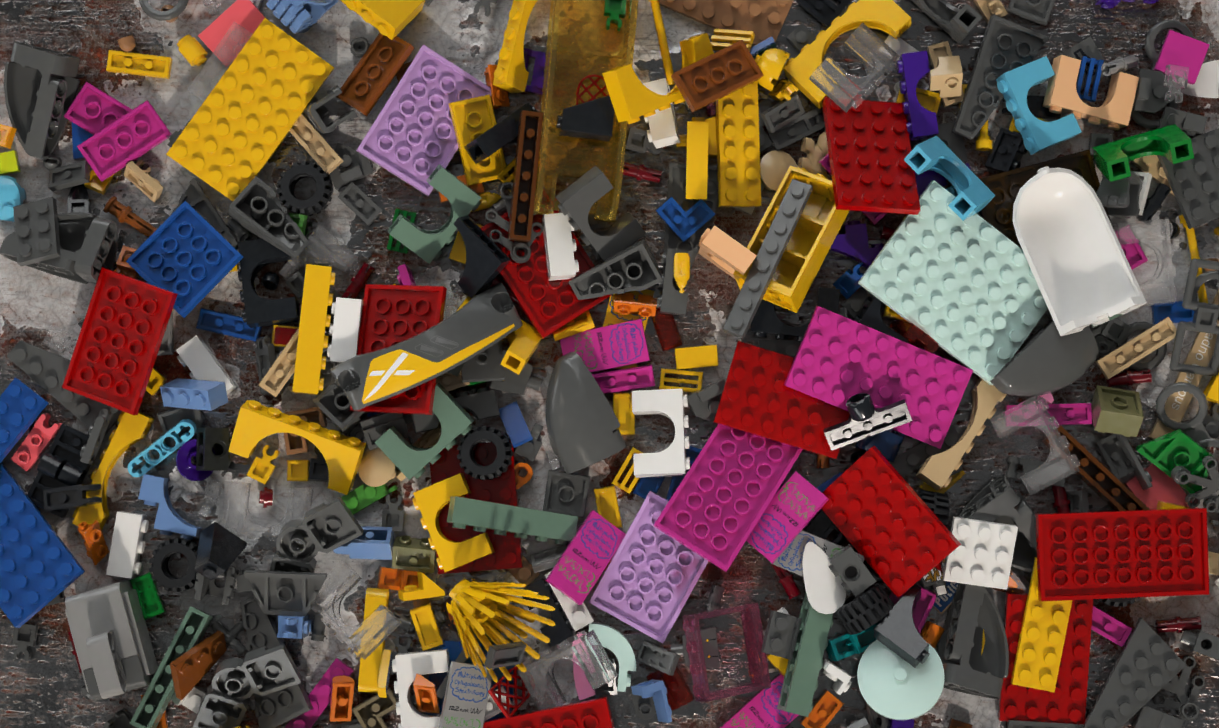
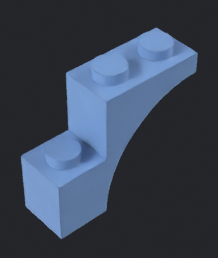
(155, 490)

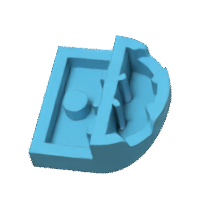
(10, 195)

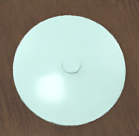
(895, 686)

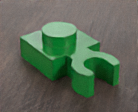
(614, 10)

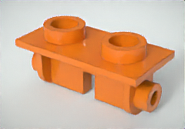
(499, 96)
(625, 304)
(94, 541)

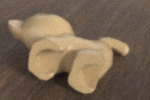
(814, 155)

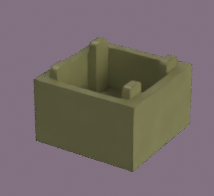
(1116, 411)

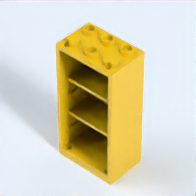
(808, 243)

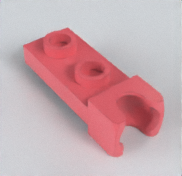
(35, 442)

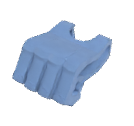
(300, 13)

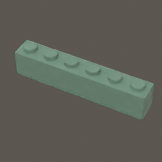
(511, 519)
(807, 661)
(162, 686)

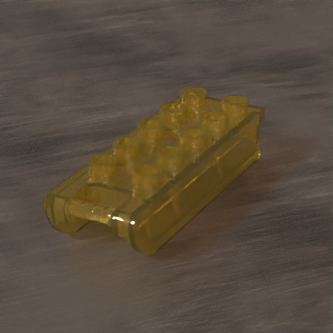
(574, 49)

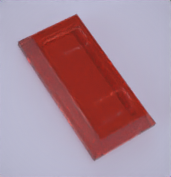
(666, 330)

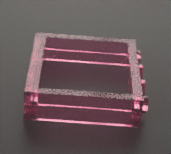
(753, 639)

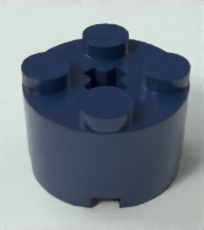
(886, 442)

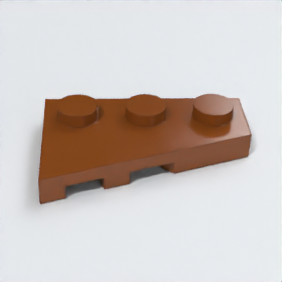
(196, 662)

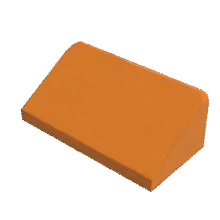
(425, 695)

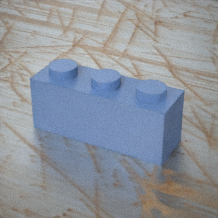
(194, 394)

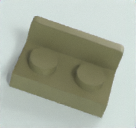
(413, 554)

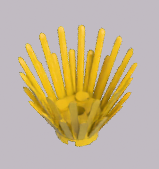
(475, 608)

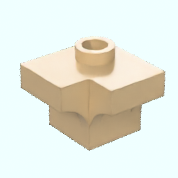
(947, 77)

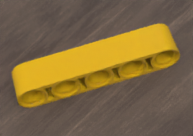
(370, 667)

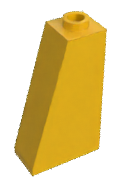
(697, 158)

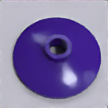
(184, 464)

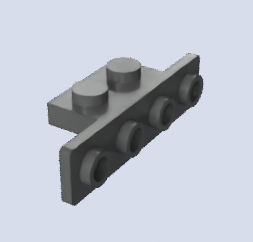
(1122, 459)

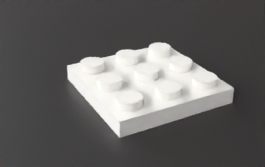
(983, 554)

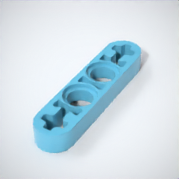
(162, 448)

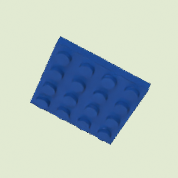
(185, 258)

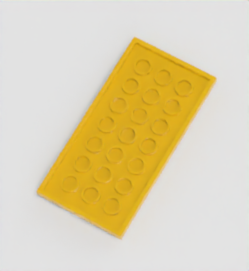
(250, 110)

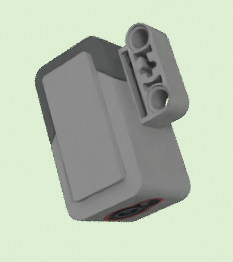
(111, 640)

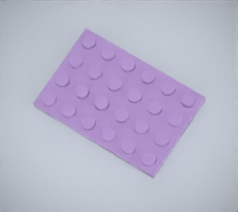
(416, 123)
(649, 575)

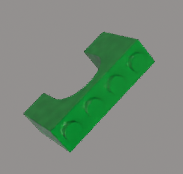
(1167, 141)

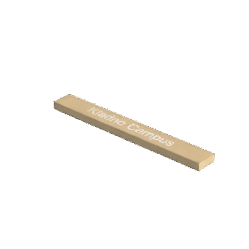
(1178, 402)

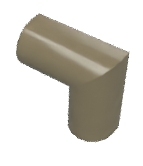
(371, 711)

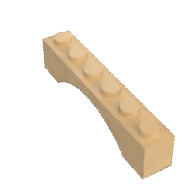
(938, 467)

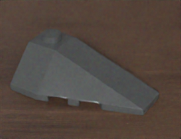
(267, 218)
(623, 272)
(337, 409)

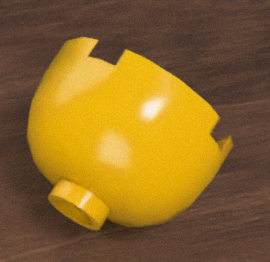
(771, 65)

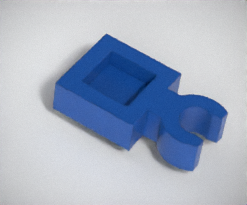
(849, 280)

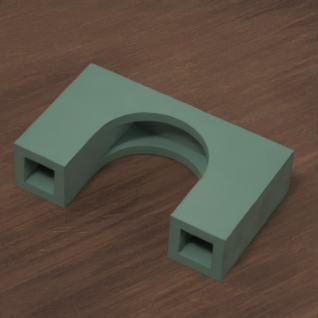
(429, 243)
(411, 459)

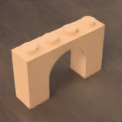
(1063, 96)
(725, 251)

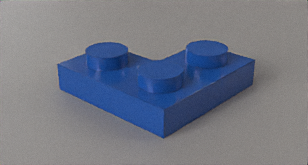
(685, 223)

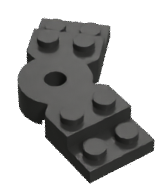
(320, 530)
(258, 673)

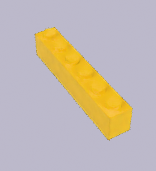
(312, 329)

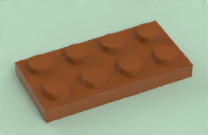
(374, 73)
(717, 75)

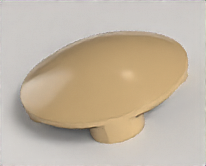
(774, 167)
(376, 468)

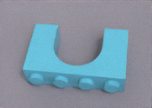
(1036, 133)
(938, 157)

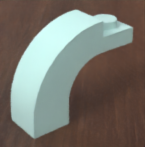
(620, 646)

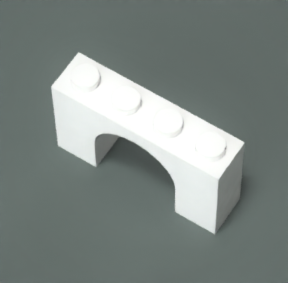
(673, 459)
(407, 667)

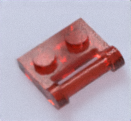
(914, 335)

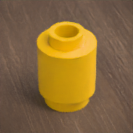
(192, 50)

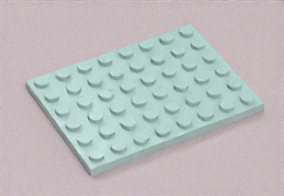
(958, 284)

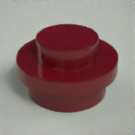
(266, 497)

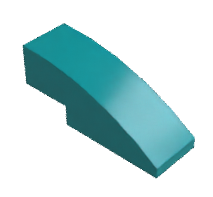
(847, 645)

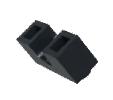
(563, 627)

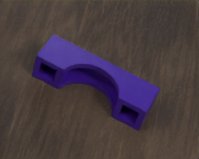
(921, 122)

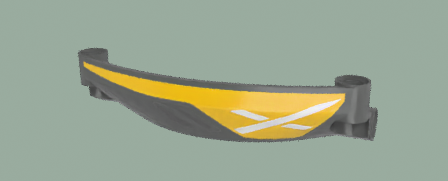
(439, 349)

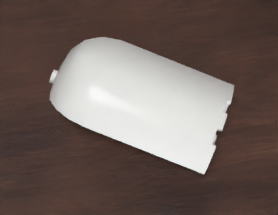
(1073, 251)

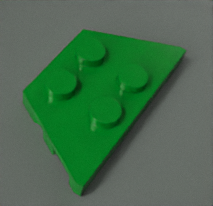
(1176, 450)

